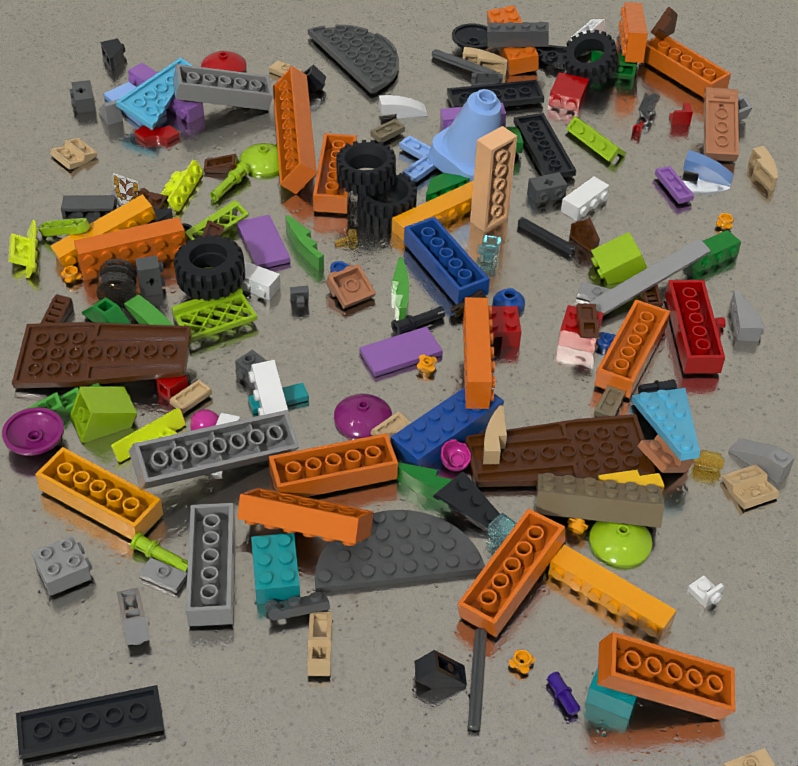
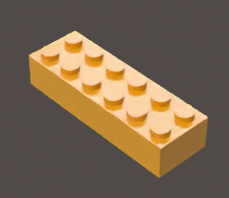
(99, 494)

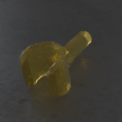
(352, 237)

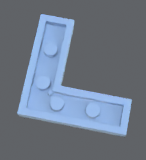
(421, 151)

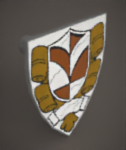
(124, 188)

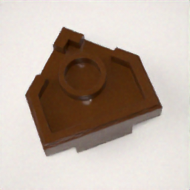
(666, 24)
(585, 234)

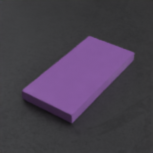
(263, 241)
(400, 351)

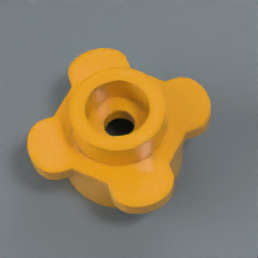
(725, 221)
(71, 274)
(426, 363)
(577, 525)
(522, 655)

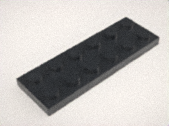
(508, 93)
(544, 145)
(89, 722)

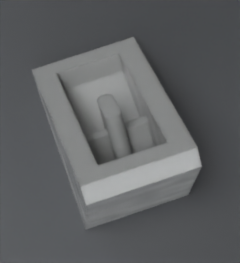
(110, 112)

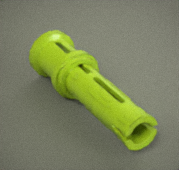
(234, 177)
(154, 550)

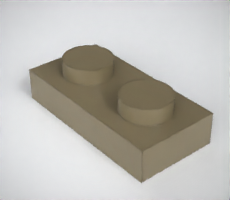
(387, 131)
(609, 402)

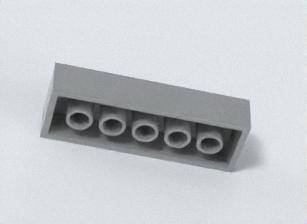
(222, 87)
(211, 565)

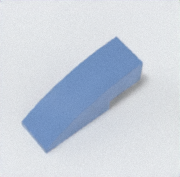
(707, 168)

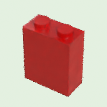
(568, 92)

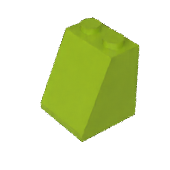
(618, 259)
(102, 412)

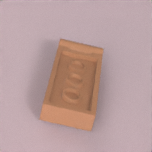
(721, 124)

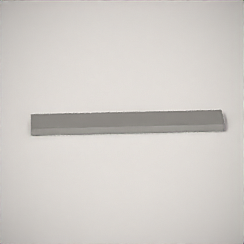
(651, 276)

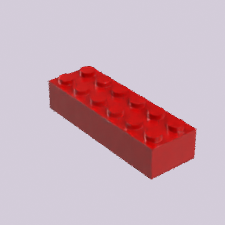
(694, 326)

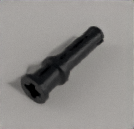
(411, 322)

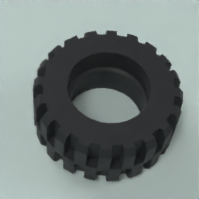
(204, 282)

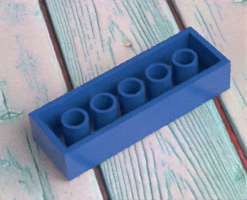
(445, 259)
(422, 439)

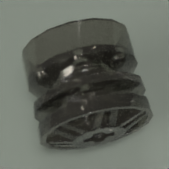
(117, 281)

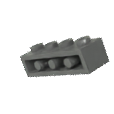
(518, 34)

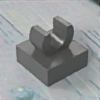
(299, 294)

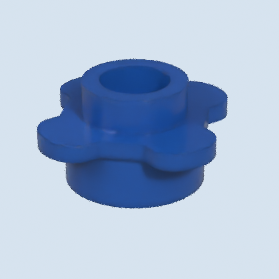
(605, 340)

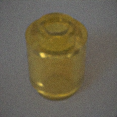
(709, 461)

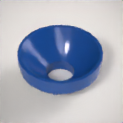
(501, 300)

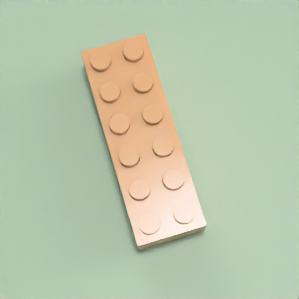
(493, 178)

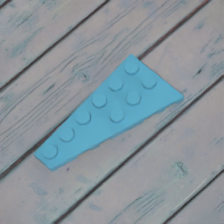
(152, 97)
(672, 419)

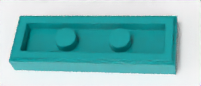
(293, 394)

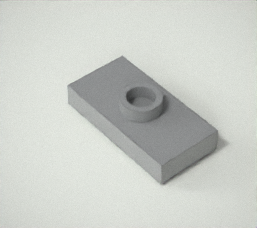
(590, 292)
(163, 575)

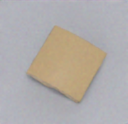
(74, 153)
(750, 486)

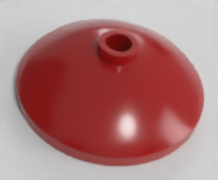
(225, 61)

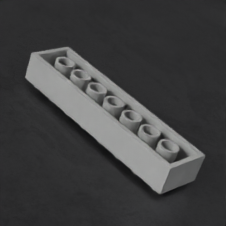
(212, 449)

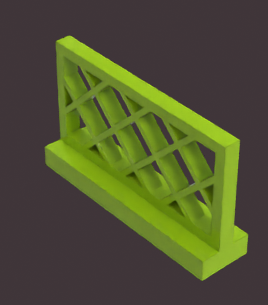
(195, 308)

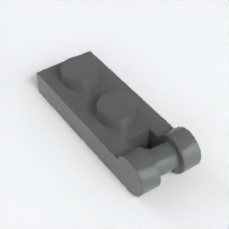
(297, 606)

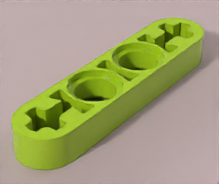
(64, 227)

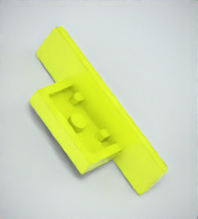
(182, 185)
(23, 250)
(158, 428)

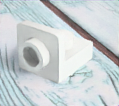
(705, 591)

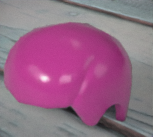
(203, 419)
(455, 455)

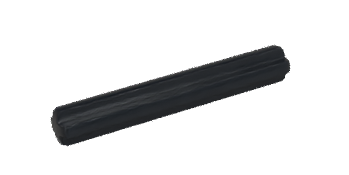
(546, 236)

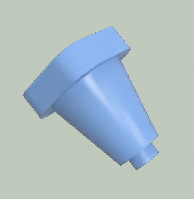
(455, 147)

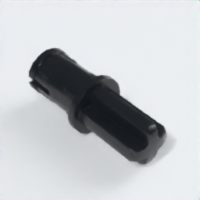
(654, 387)

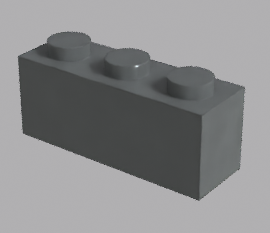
(87, 206)

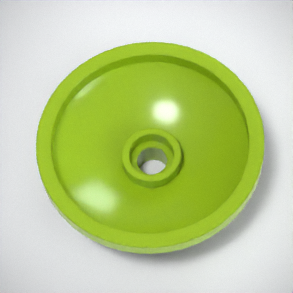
(261, 159)
(620, 548)

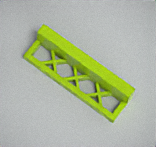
(594, 139)
(219, 217)

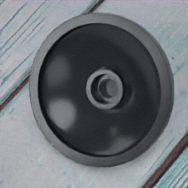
(471, 36)

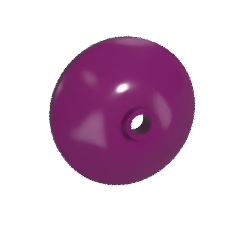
(359, 414)
(33, 431)

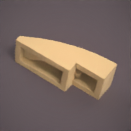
(485, 59)
(764, 166)
(495, 437)
(319, 644)

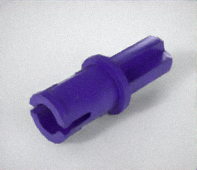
(563, 693)

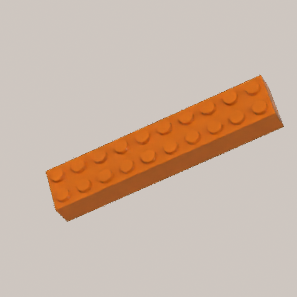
(294, 130)

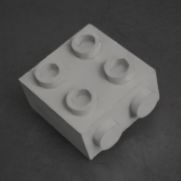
(62, 565)

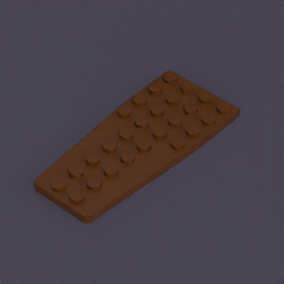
(99, 353)
(562, 448)

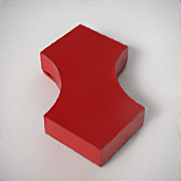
(162, 134)

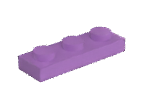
(674, 184)

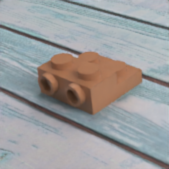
(350, 286)
(663, 456)

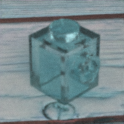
(489, 249)
(500, 529)

